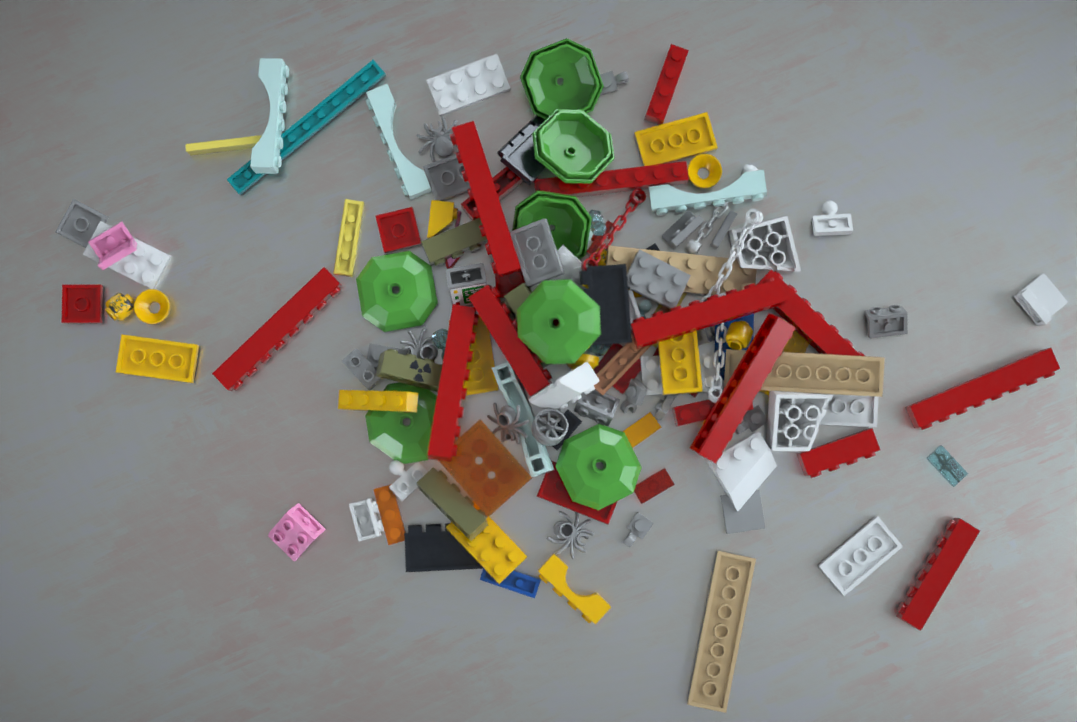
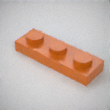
(390, 514)

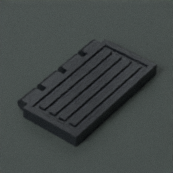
(520, 154)
(610, 291)
(435, 550)

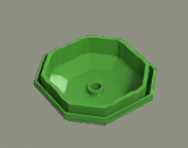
(579, 73)
(578, 134)
(561, 210)
(402, 309)
(577, 321)
(394, 438)
(596, 486)

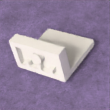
(1040, 299)

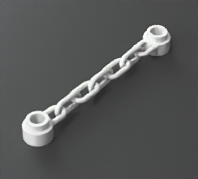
(694, 246)
(733, 254)
(712, 398)

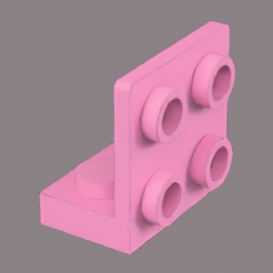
(296, 531)

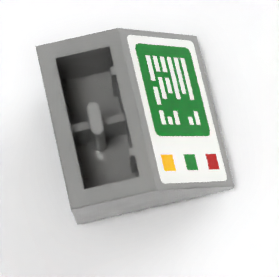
(465, 282)

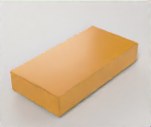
(642, 429)

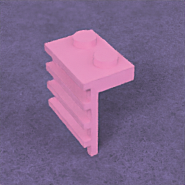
(113, 245)

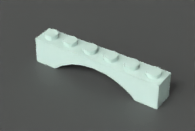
(384, 106)
(266, 153)
(748, 186)
(515, 394)

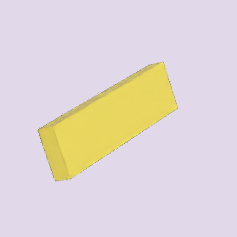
(222, 145)
(348, 238)

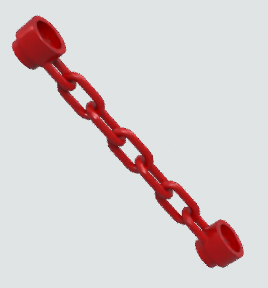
(642, 197)

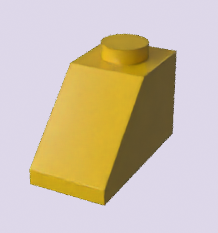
(441, 217)

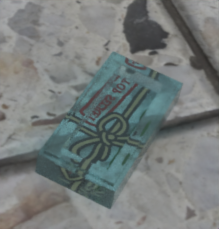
(947, 465)

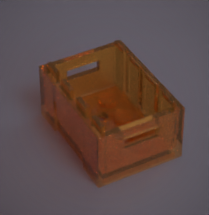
(473, 477)

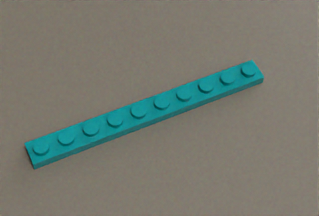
(314, 120)

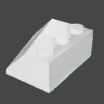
(767, 246)
(566, 388)
(794, 419)
(744, 468)

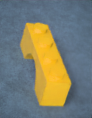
(378, 400)
(591, 605)

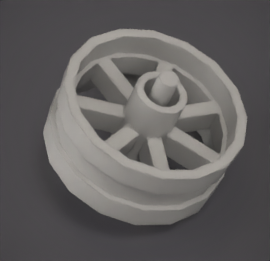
(553, 418)

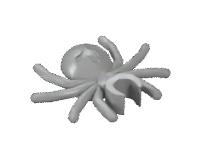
(439, 138)
(420, 349)
(507, 423)
(570, 534)

